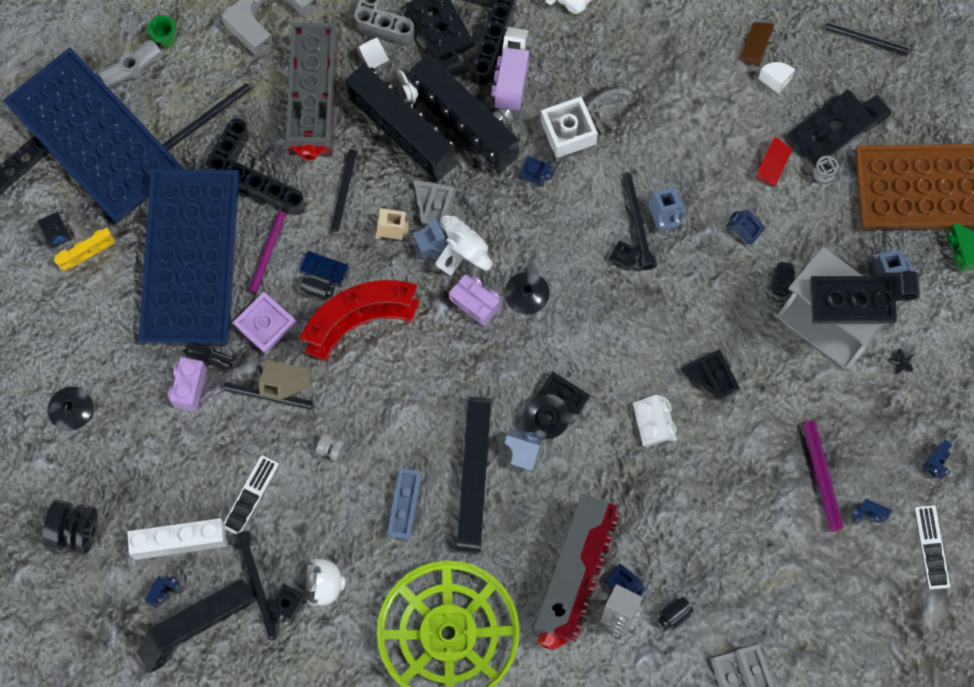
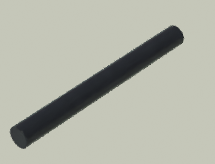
(867, 37)
(341, 200)
(254, 392)

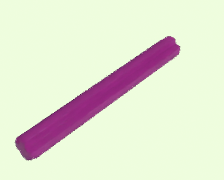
(823, 476)

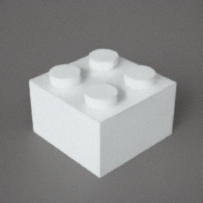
(568, 127)

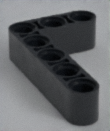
(489, 42)
(250, 176)
(188, 623)

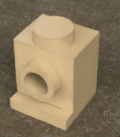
(391, 224)

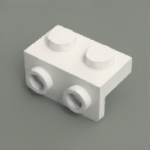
(655, 420)

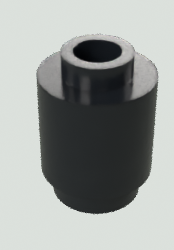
(782, 278)
(317, 286)
(675, 613)

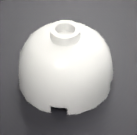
(324, 582)

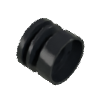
(70, 527)

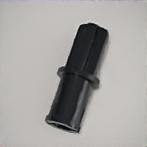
(211, 355)

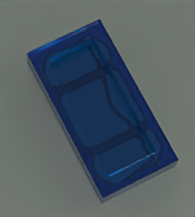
(324, 267)

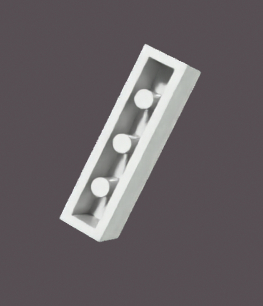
(177, 539)

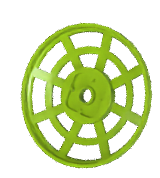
(448, 616)

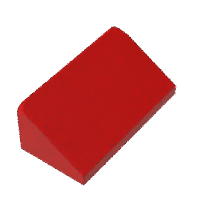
(774, 162)

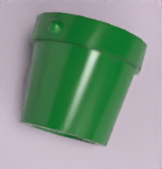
(162, 31)

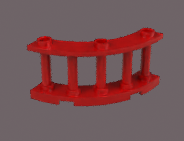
(355, 308)

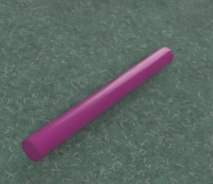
(258, 276)

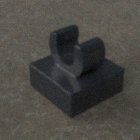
(623, 255)

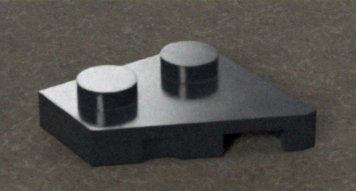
(713, 375)
(572, 395)

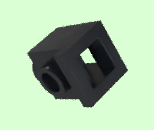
(296, 601)

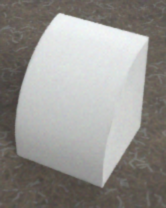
(515, 39)
(372, 53)
(776, 75)

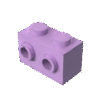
(188, 384)

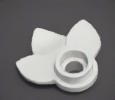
(406, 88)

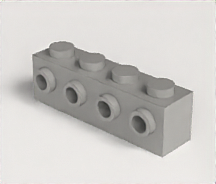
(622, 610)

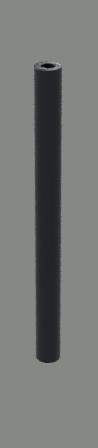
(206, 116)

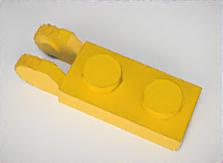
(84, 249)

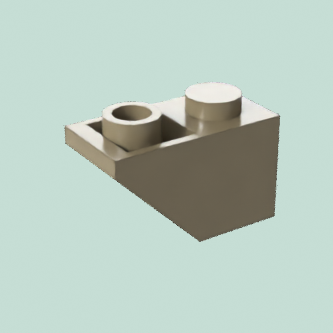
(283, 380)

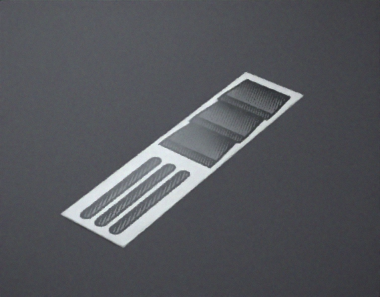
(250, 494)
(932, 547)

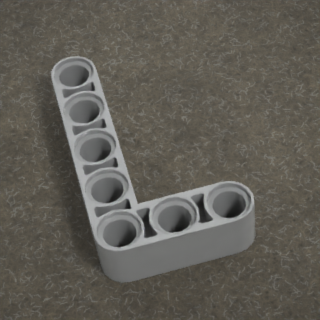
(377, 18)

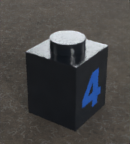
(54, 230)

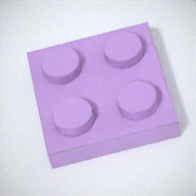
(264, 322)

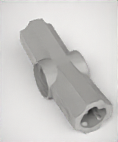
(140, 57)

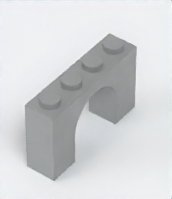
(255, 37)

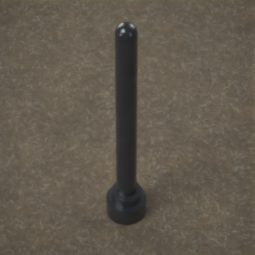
(647, 259)
(243, 541)

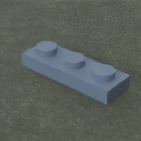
(404, 504)

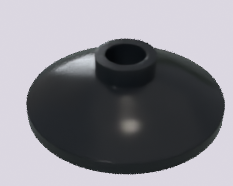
(527, 302)
(547, 405)
(75, 417)

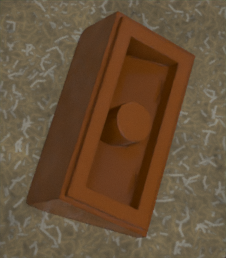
(756, 43)

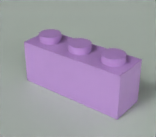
(510, 79)

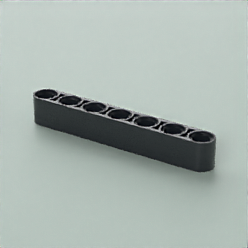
(474, 475)

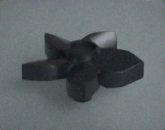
(902, 361)

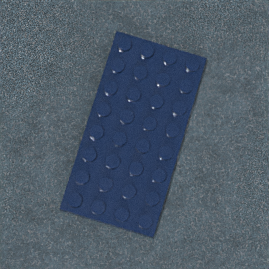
(91, 133)
(189, 257)

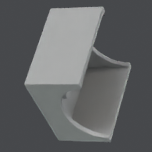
(838, 341)

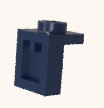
(537, 171)
(746, 225)
(939, 455)
(874, 512)
(625, 579)
(158, 593)

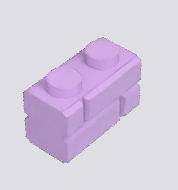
(475, 299)

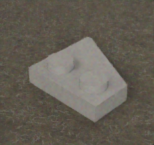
(433, 200)

